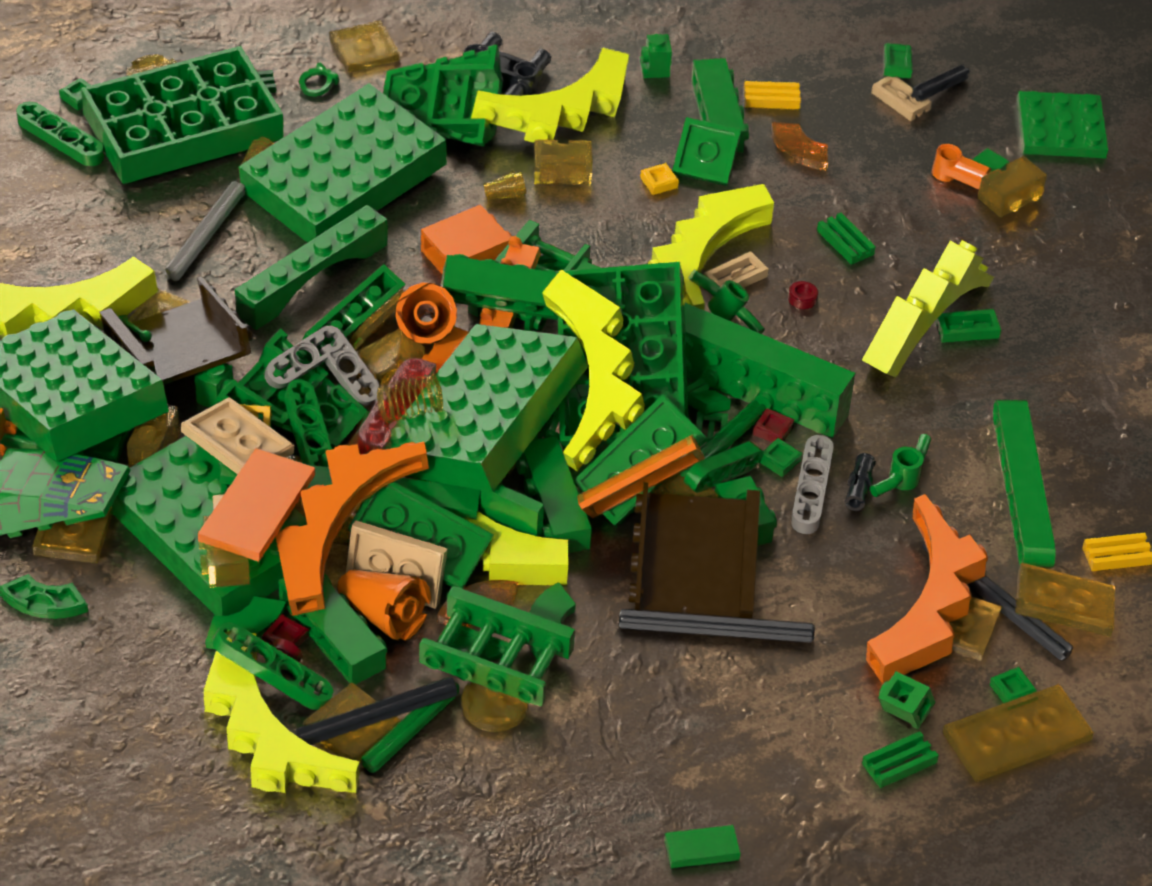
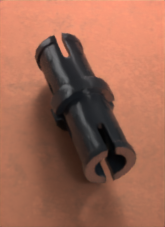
(860, 481)

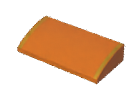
(631, 481)

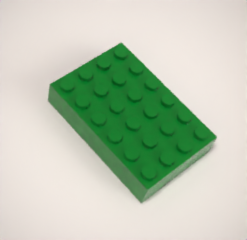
(181, 114)
(341, 161)
(652, 329)
(74, 385)
(495, 401)
(165, 508)

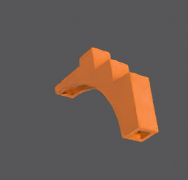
(326, 508)
(925, 630)

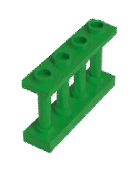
(508, 622)

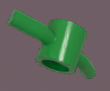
(727, 300)
(905, 468)

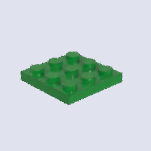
(1062, 124)

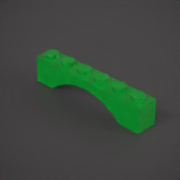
(269, 291)

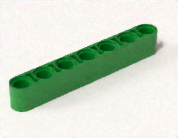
(1023, 483)

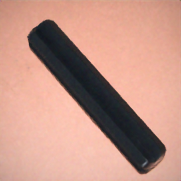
(940, 83)

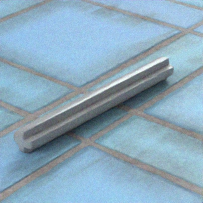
(204, 231)

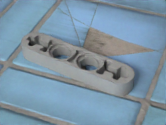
(811, 483)

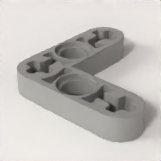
(331, 356)

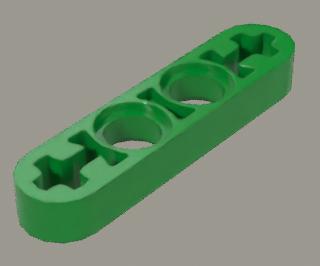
(85, 149)
(304, 431)
(723, 466)
(271, 668)

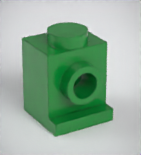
(656, 56)
(211, 382)
(917, 697)

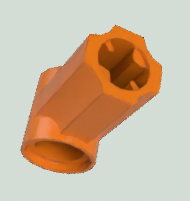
(951, 165)

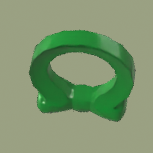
(320, 69)
(550, 426)

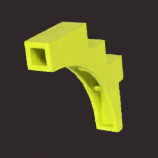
(568, 107)
(716, 222)
(117, 289)
(933, 292)
(609, 398)
(523, 556)
(277, 752)

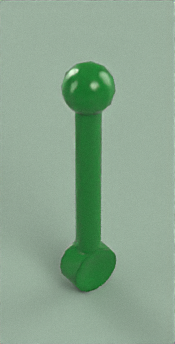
(145, 335)

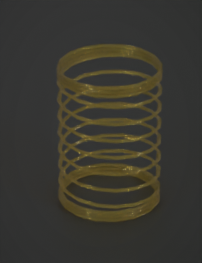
(437, 408)

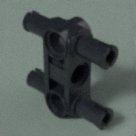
(518, 75)

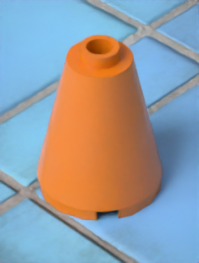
(423, 301)
(387, 600)

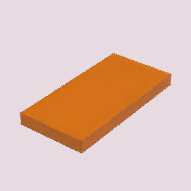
(256, 504)

